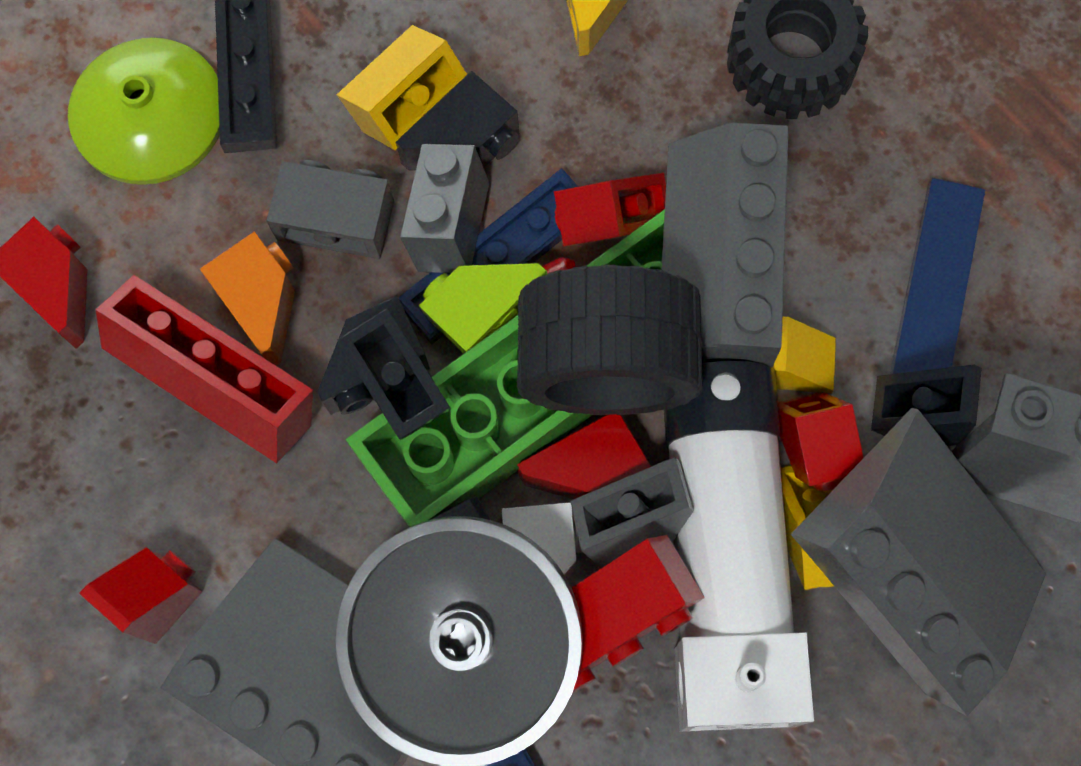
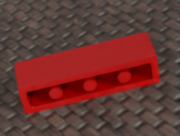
(205, 368)
(631, 598)

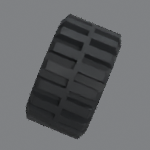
(792, 82)

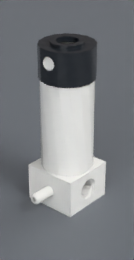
(740, 650)

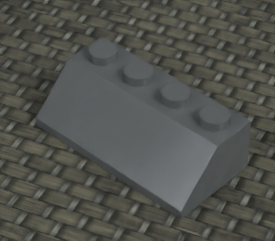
(730, 235)

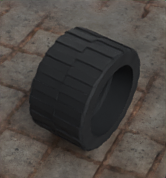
(609, 340)

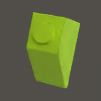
(476, 300)

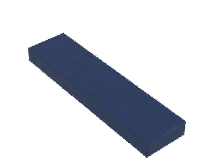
(514, 238)
(938, 277)

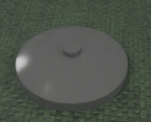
(459, 641)

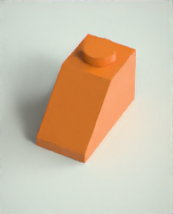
(256, 291)

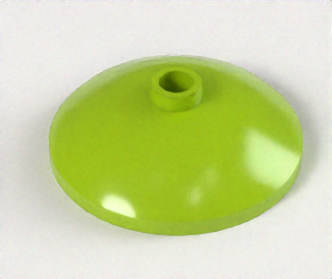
(154, 134)

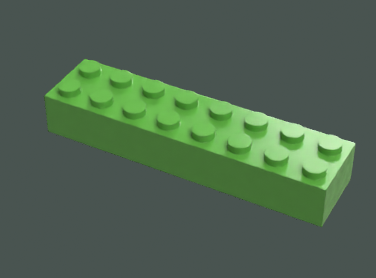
(488, 421)

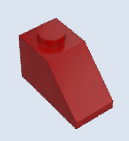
(608, 208)
(48, 276)
(820, 439)
(585, 460)
(144, 593)

